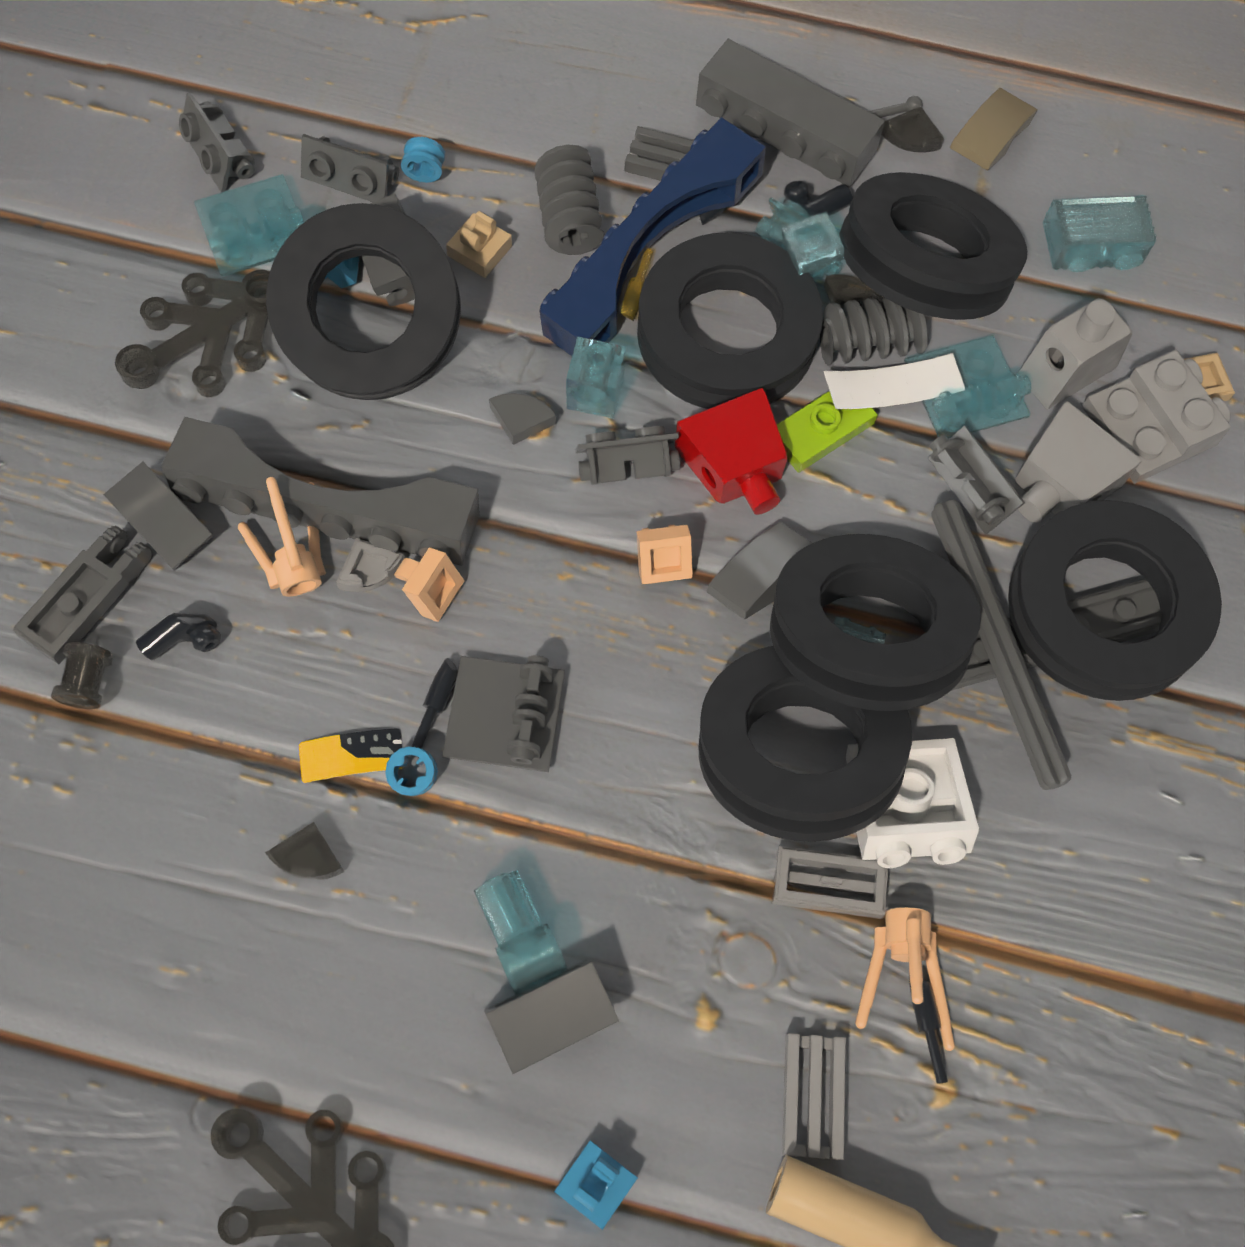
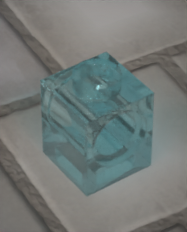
(595, 377)

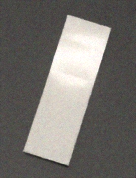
(894, 384)

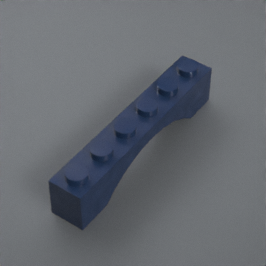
(708, 178)

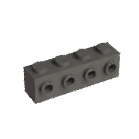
(789, 112)

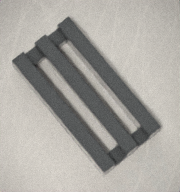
(654, 146)

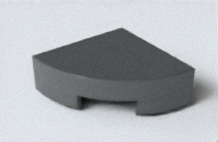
(521, 415)

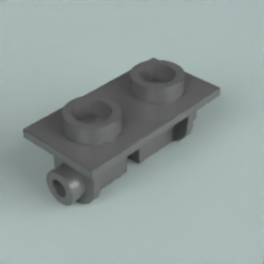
(214, 142)
(346, 169)
(647, 451)
(974, 479)

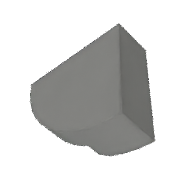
(368, 567)

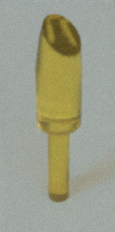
(630, 303)

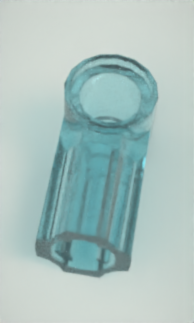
(524, 944)

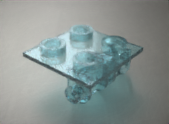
(248, 223)
(991, 392)

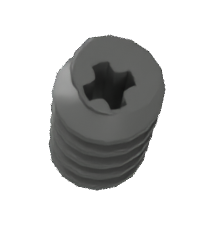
(568, 200)
(870, 326)

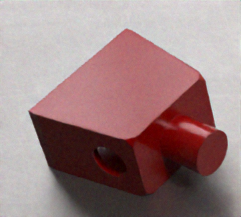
(735, 450)

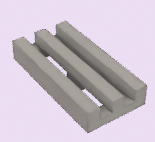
(784, 897)
(815, 1044)

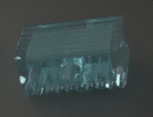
(1099, 232)

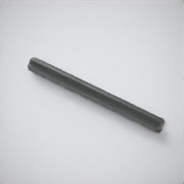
(1003, 649)

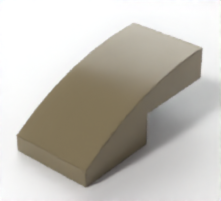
(993, 128)

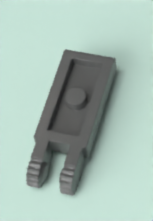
(82, 594)

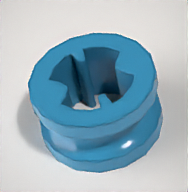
(423, 159)
(400, 759)

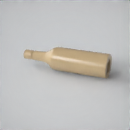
(845, 1210)

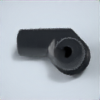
(829, 202)
(180, 627)

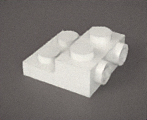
(929, 813)

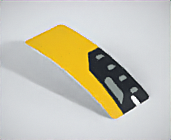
(348, 754)

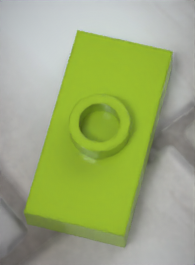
(820, 430)

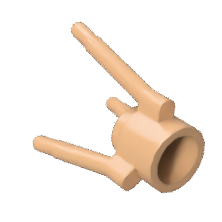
(295, 568)
(912, 941)

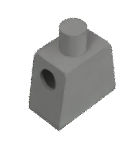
(1091, 346)
(1072, 466)

